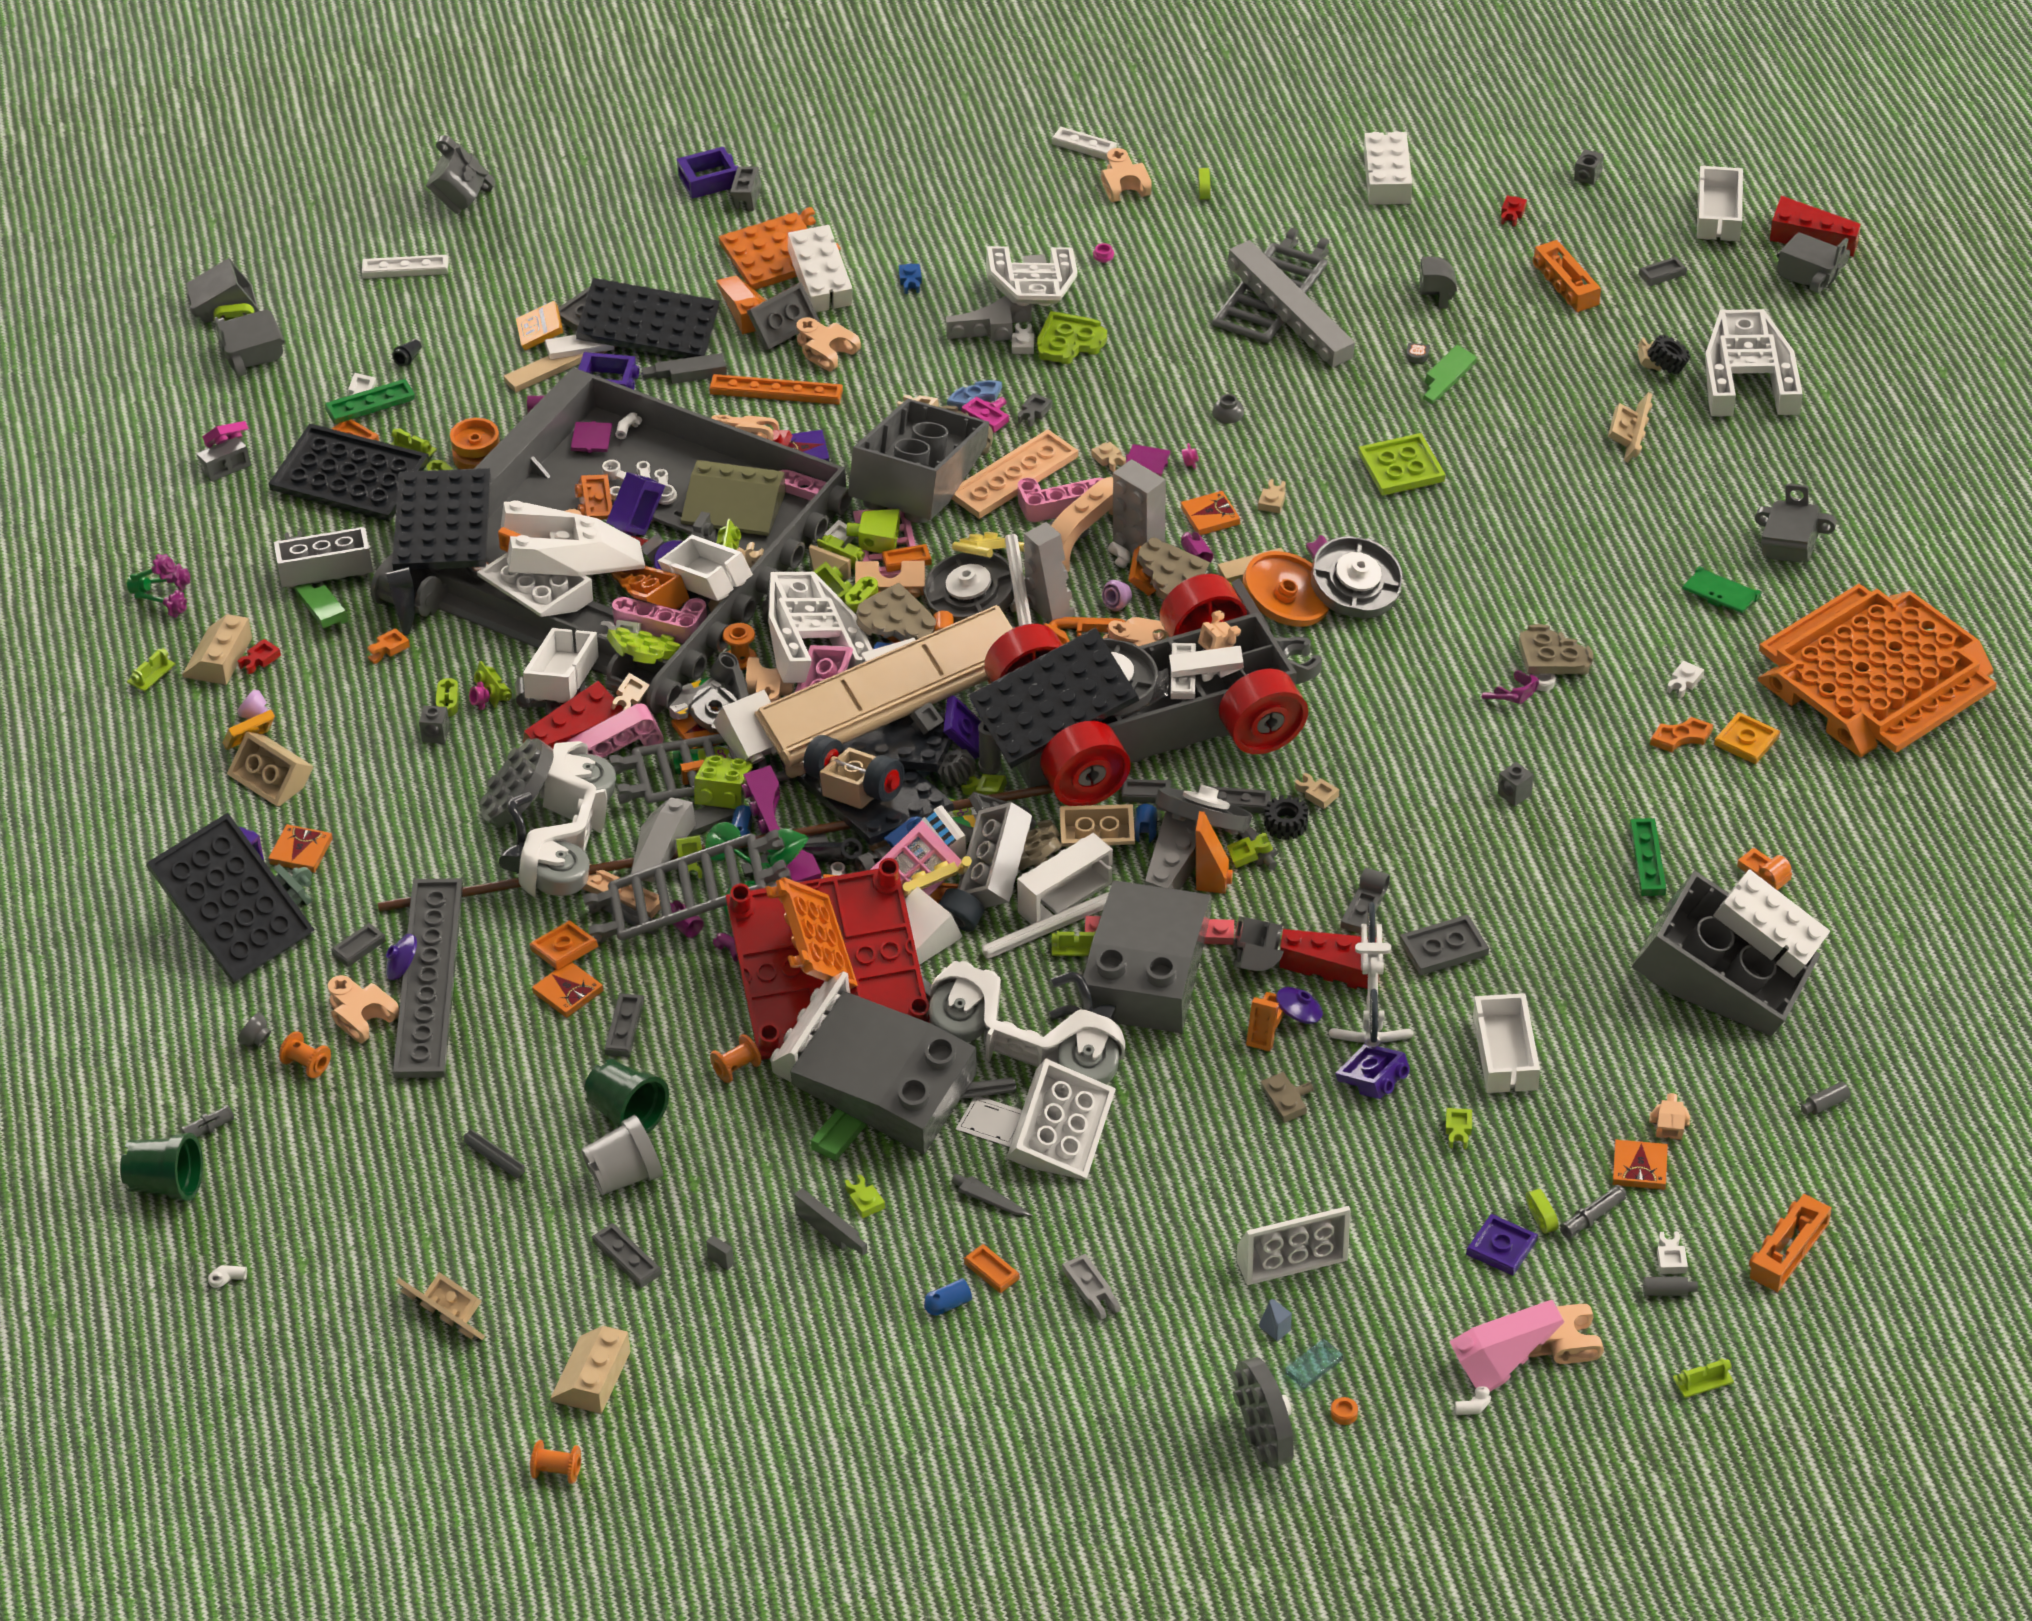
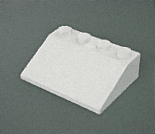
(539, 592)
(807, 1024)
(1061, 1121)
(1294, 1246)

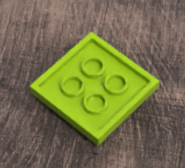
(1401, 464)

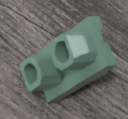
(300, 878)

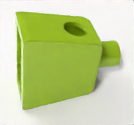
(877, 530)

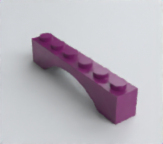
(764, 793)

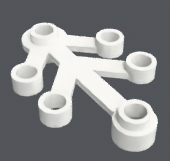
(614, 472)

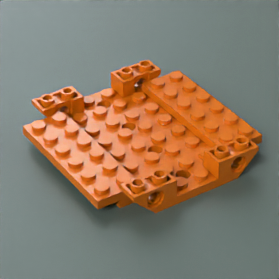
(1901, 690)

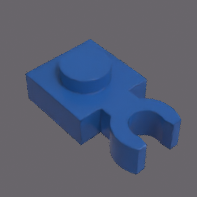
(910, 277)

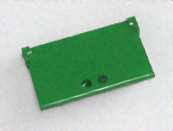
(1721, 590)

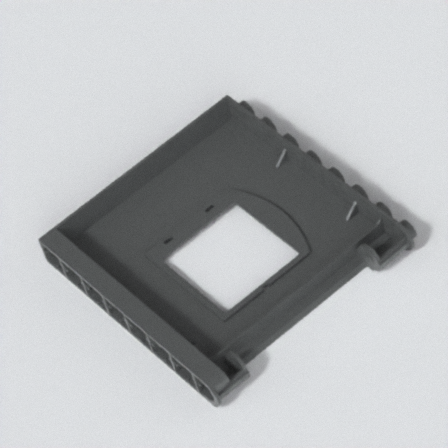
(540, 469)

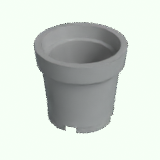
(622, 1157)

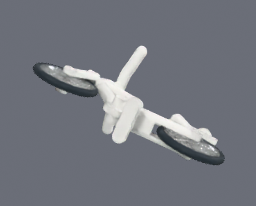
(1372, 964)

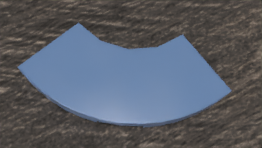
(984, 390)

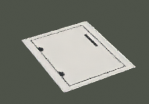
(990, 1120)

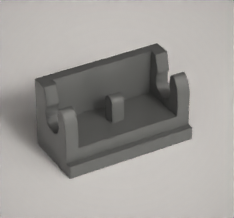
(746, 187)
(224, 459)

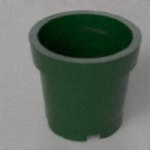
(625, 1092)
(164, 1166)

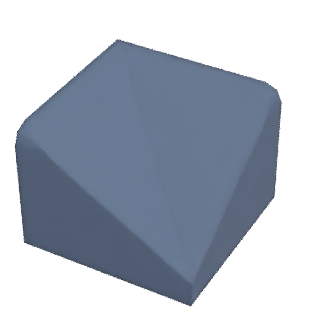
(1276, 1320)

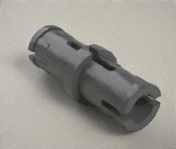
(222, 1115)

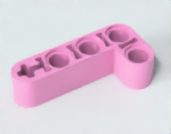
(1051, 502)
(661, 619)
(621, 730)

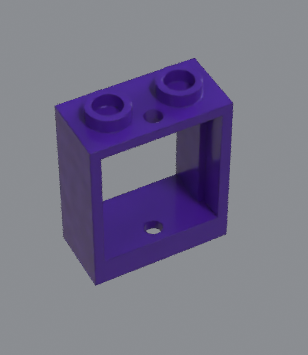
(711, 182)
(611, 364)
(635, 504)

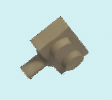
(1286, 1096)

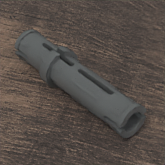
(1586, 1216)

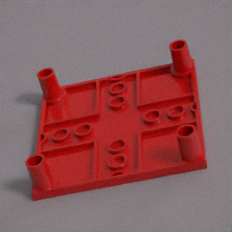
(875, 934)

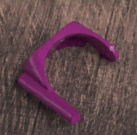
(1517, 695)

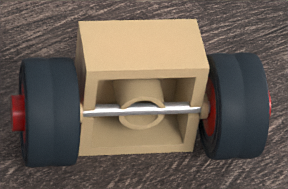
(852, 774)

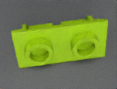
(415, 443)
(729, 536)
(835, 546)
(151, 671)
(492, 682)
(1069, 945)
(1704, 1378)

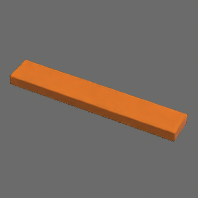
(776, 389)

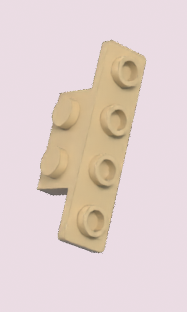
(1628, 426)
(450, 1299)

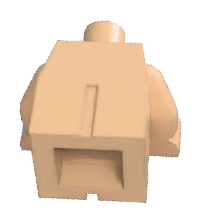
(1218, 633)
(1670, 1118)

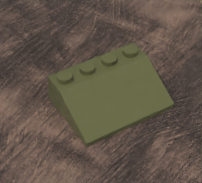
(735, 493)

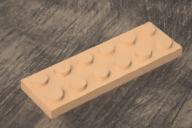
(1000, 480)

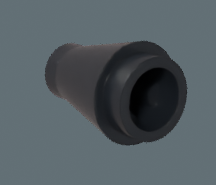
(405, 353)

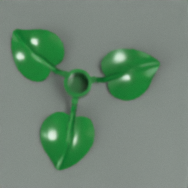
(726, 831)

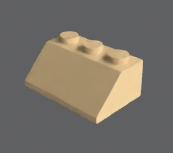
(220, 650)
(269, 769)
(1109, 822)
(593, 1369)

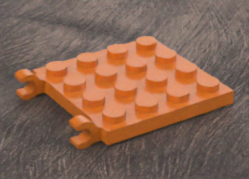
(762, 249)
(813, 930)

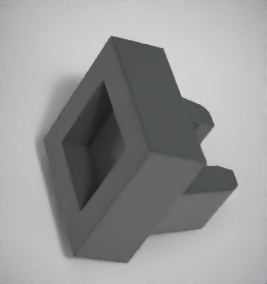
(926, 718)

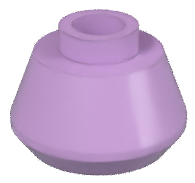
(1116, 595)
(252, 705)

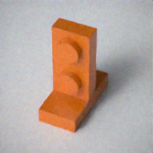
(1263, 1021)

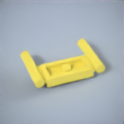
(982, 545)
(941, 872)

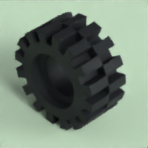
(1668, 354)
(1286, 807)

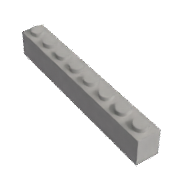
(1291, 303)

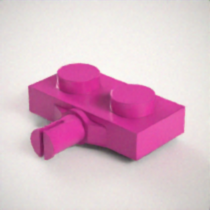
(987, 411)
(224, 432)

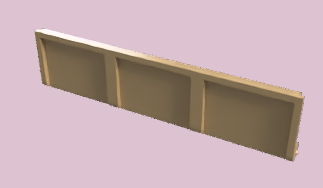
(884, 686)

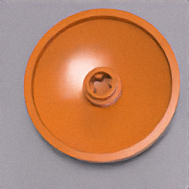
(1283, 589)

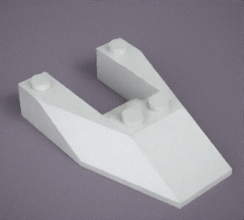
(1031, 282)
(1750, 344)
(566, 543)
(808, 609)

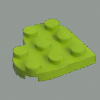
(1068, 335)
(642, 645)

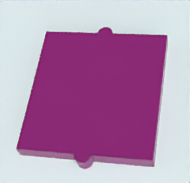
(591, 437)
(1149, 457)

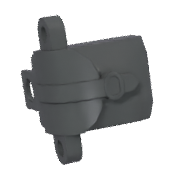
(458, 176)
(1812, 261)
(249, 340)
(1792, 526)

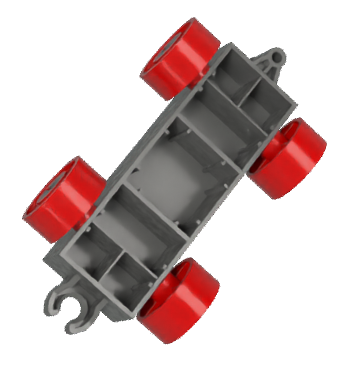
(1251, 705)

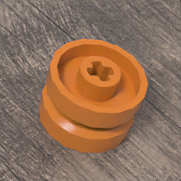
(473, 441)

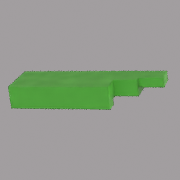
(1448, 372)
(321, 604)
(836, 1135)

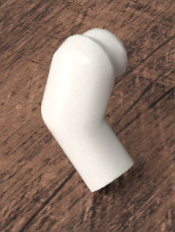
(624, 424)
(1122, 554)
(226, 1273)
(1477, 1403)

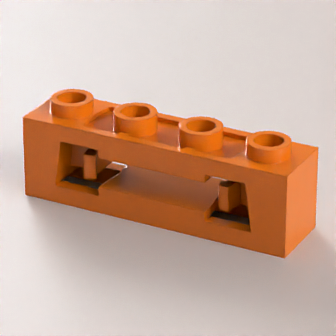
(1566, 276)
(1767, 1264)

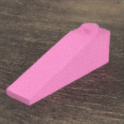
(826, 663)
(1499, 1346)

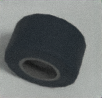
(963, 907)

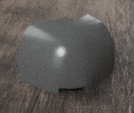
(1437, 278)
(1257, 944)

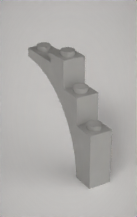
(993, 319)

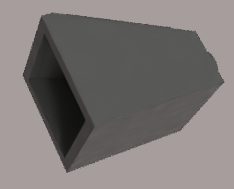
(218, 287)

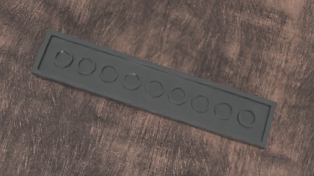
(429, 979)

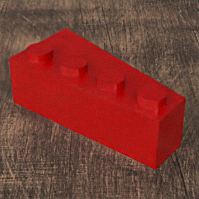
(1797, 217)
(574, 716)
(1324, 955)

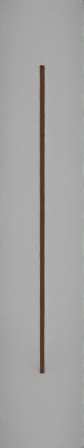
(628, 863)

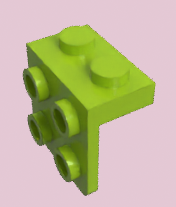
(720, 782)

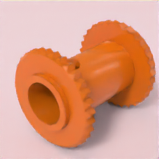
(739, 637)
(735, 1058)
(313, 1059)
(555, 1461)

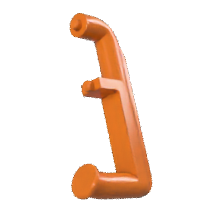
(1083, 624)

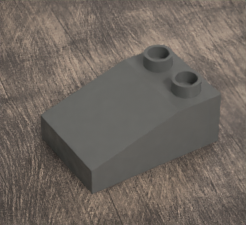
(916, 459)
(1148, 954)
(1714, 966)
(886, 1069)

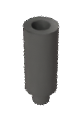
(1826, 1098)
(1668, 1286)

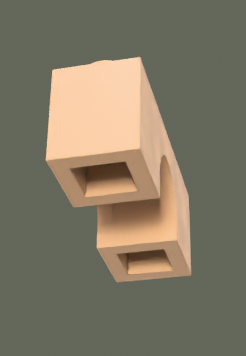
(911, 575)

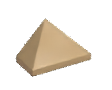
(819, 556)

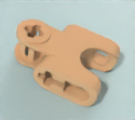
(1124, 175)
(822, 342)
(751, 424)
(1136, 631)
(762, 678)
(357, 1005)
(1567, 1343)

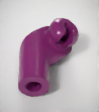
(726, 940)

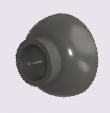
(1228, 409)
(254, 1031)

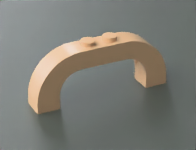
(1083, 514)

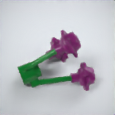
(168, 572)

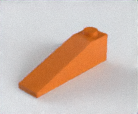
(739, 299)
(654, 586)
(1211, 859)

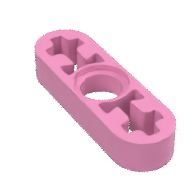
(794, 480)

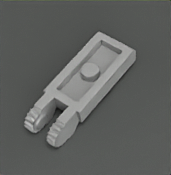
(1090, 1285)

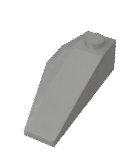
(659, 834)

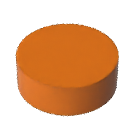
(1344, 1411)

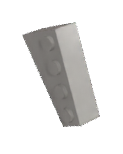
(1046, 573)
(1173, 854)

